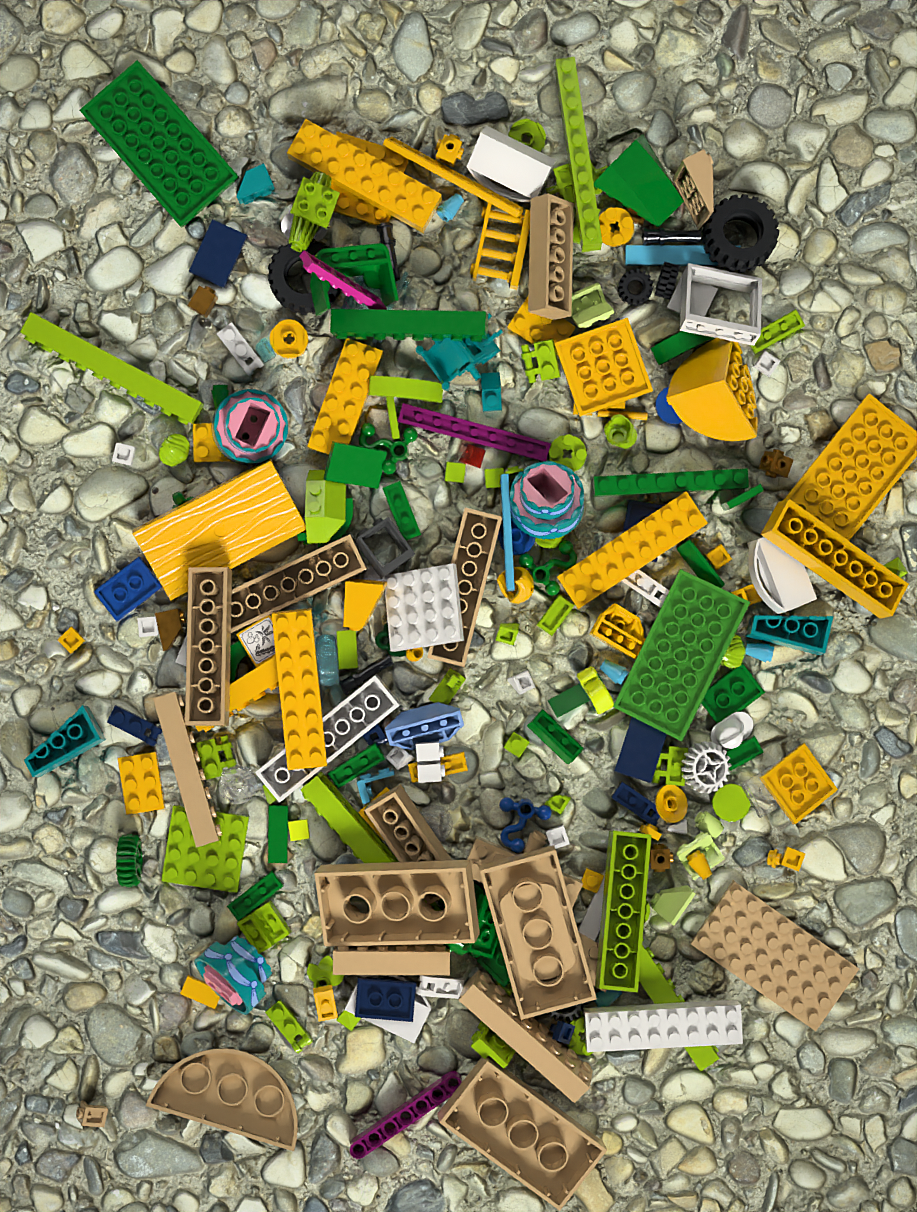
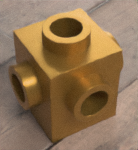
(775, 464)
(660, 850)

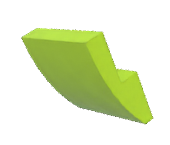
(264, 927)

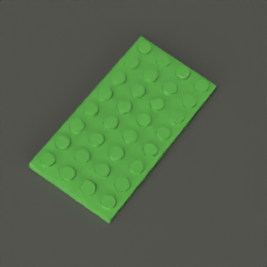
(681, 654)

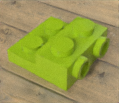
(488, 1043)

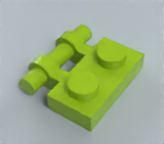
(547, 360)
(211, 758)
(673, 773)

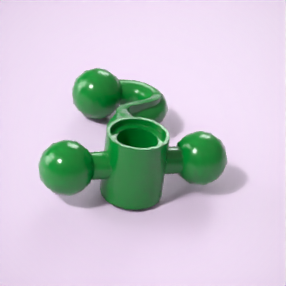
(389, 466)
(551, 587)

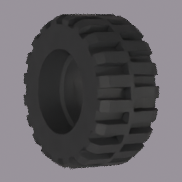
(754, 214)
(279, 283)

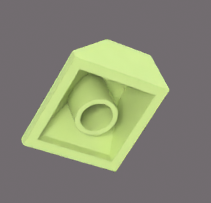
(672, 902)

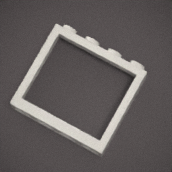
(719, 328)

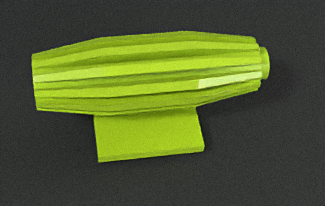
(311, 209)

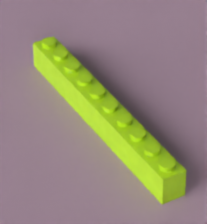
(578, 154)
(112, 368)
(348, 822)

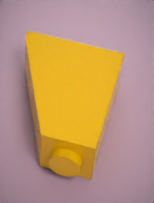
(360, 601)

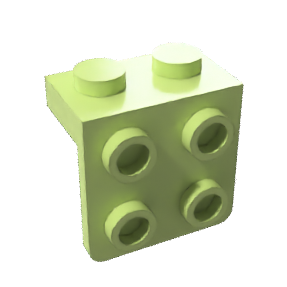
(589, 306)
(706, 845)

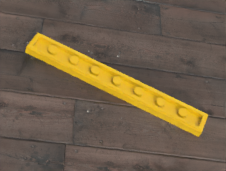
(453, 176)

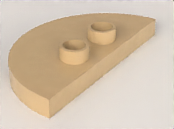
(230, 1093)

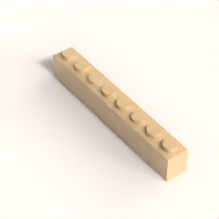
(187, 769)

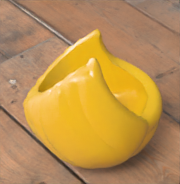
(523, 585)

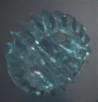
(327, 660)

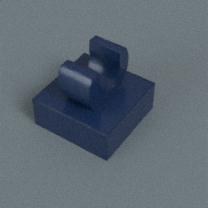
(562, 1031)

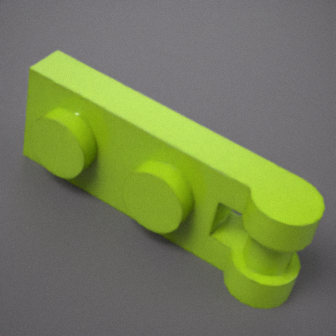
(288, 1025)

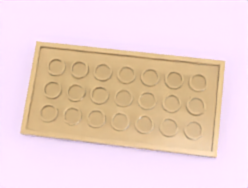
(774, 955)

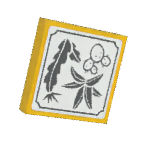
(259, 640)

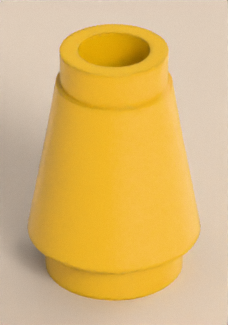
(699, 864)

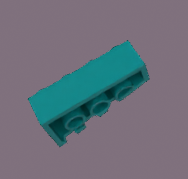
(795, 632)
(70, 740)

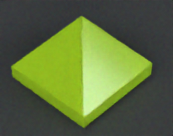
(896, 567)

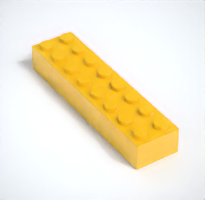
(364, 176)
(632, 550)
(834, 558)
(299, 689)

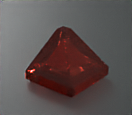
(473, 456)

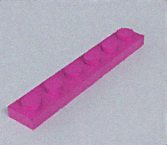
(340, 281)

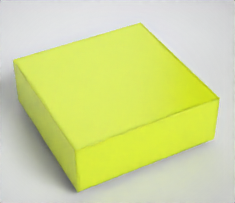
(299, 829)

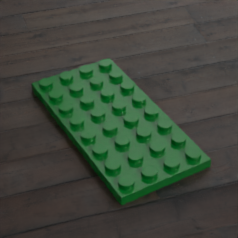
(159, 143)

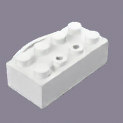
(510, 165)
(782, 576)
(404, 1029)

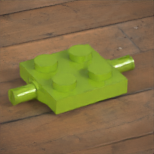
(563, 181)

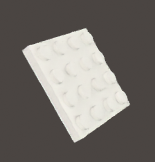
(423, 608)

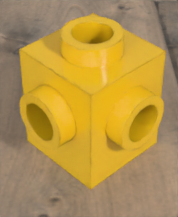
(448, 156)

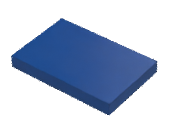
(128, 589)

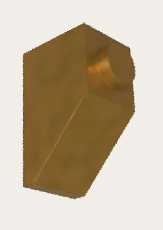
(170, 625)

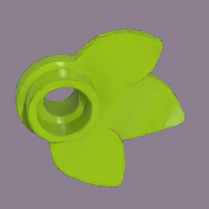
(323, 972)

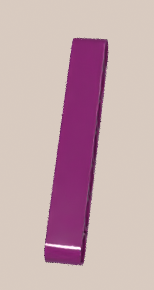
(401, 1122)

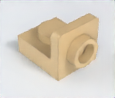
(91, 1115)

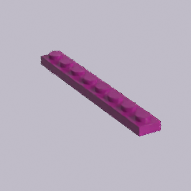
(474, 432)

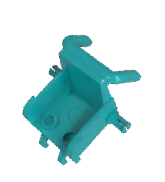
(455, 358)

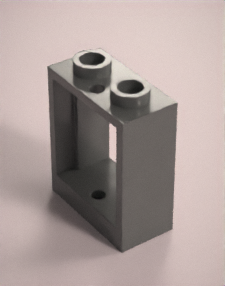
(399, 540)

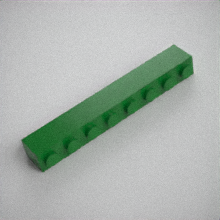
(409, 323)
(670, 482)

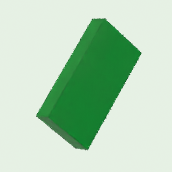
(744, 752)

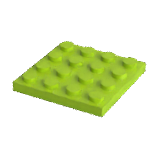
(210, 865)

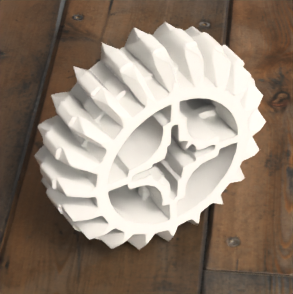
(715, 770)

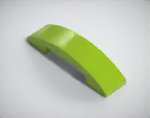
(405, 388)

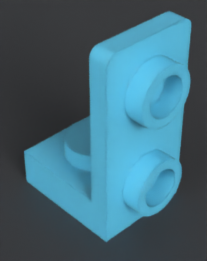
(366, 791)

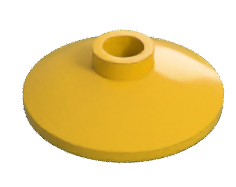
(677, 802)

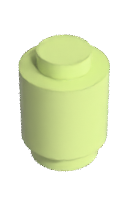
(708, 823)

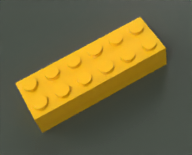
(345, 396)
(251, 686)

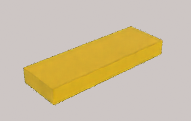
(453, 764)

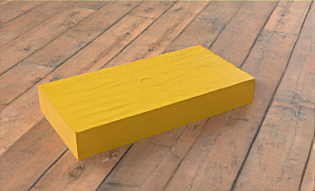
(220, 527)

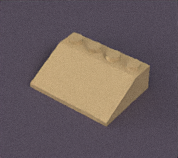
(695, 186)

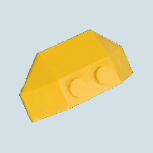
(619, 630)

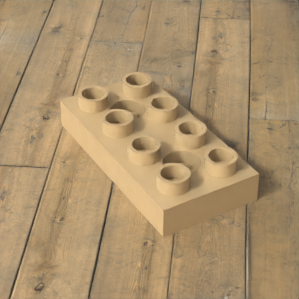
(397, 903)

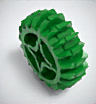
(129, 860)

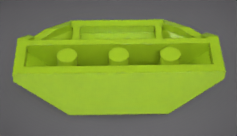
(323, 507)

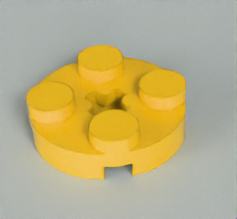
(626, 226)
(281, 331)

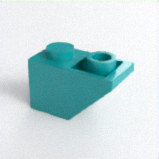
(255, 183)

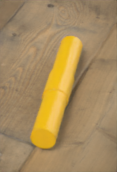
(628, 414)

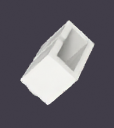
(429, 762)

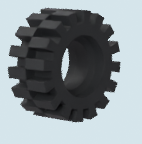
(640, 276)
(667, 280)

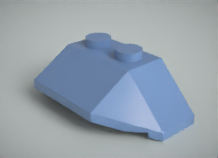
(424, 724)

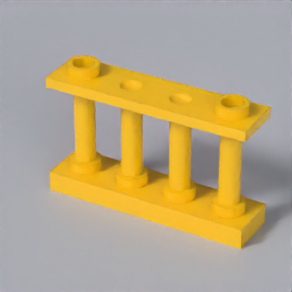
(515, 258)

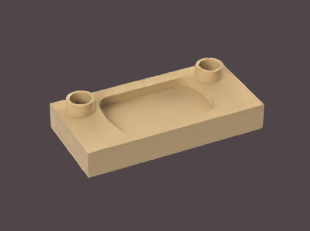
(537, 932)

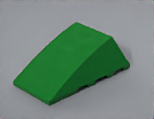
(641, 183)

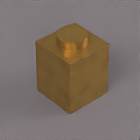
(203, 301)

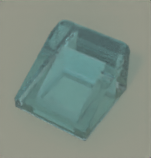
(265, 350)

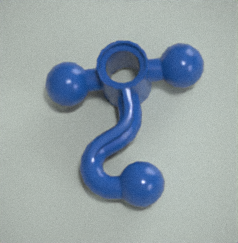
(507, 804)

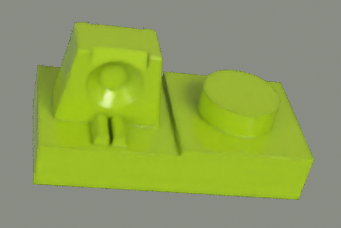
(447, 687)

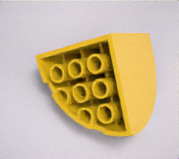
(715, 392)

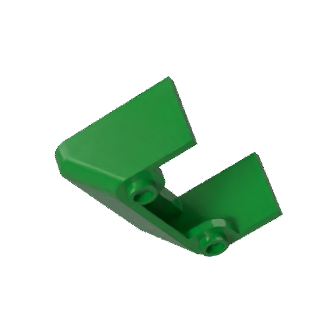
(367, 260)

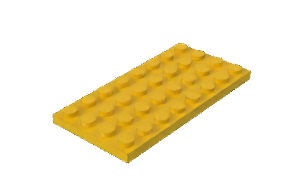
(856, 468)

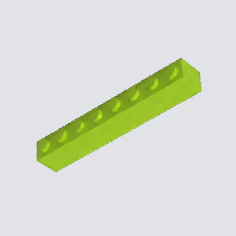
(662, 992)

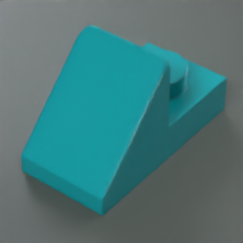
(491, 392)

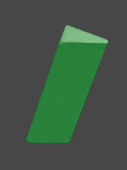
(699, 564)
(568, 700)
(555, 737)

